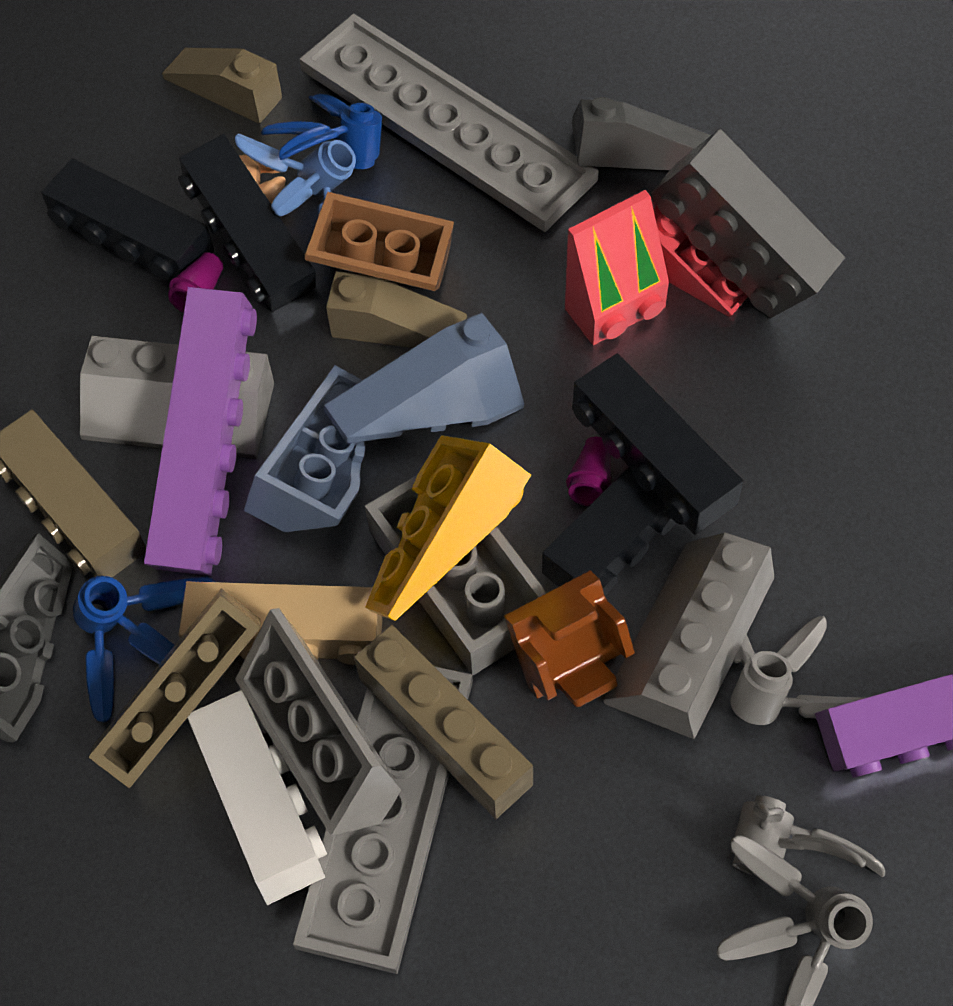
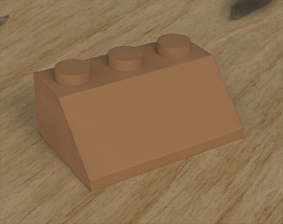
(381, 241)

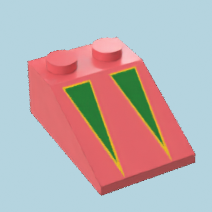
(615, 269)

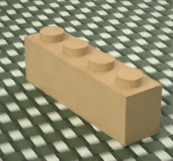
(326, 617)

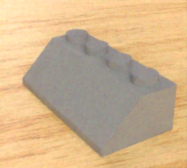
(129, 393)
(693, 632)
(315, 730)

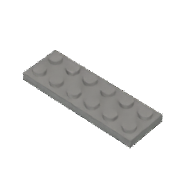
(377, 871)

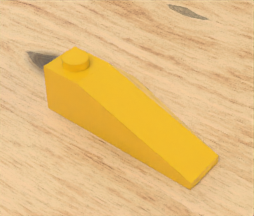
(460, 499)

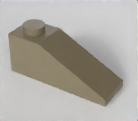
(228, 78)
(384, 312)

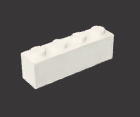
(256, 799)

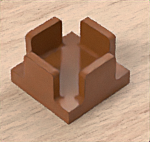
(568, 639)

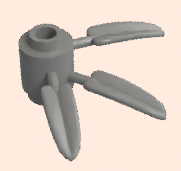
(768, 678)
(772, 825)
(846, 932)

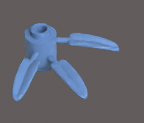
(316, 173)

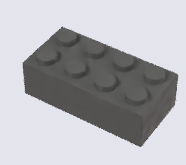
(746, 225)

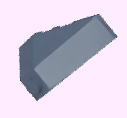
(443, 381)
(311, 470)

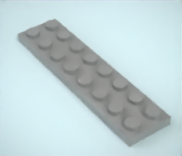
(450, 122)

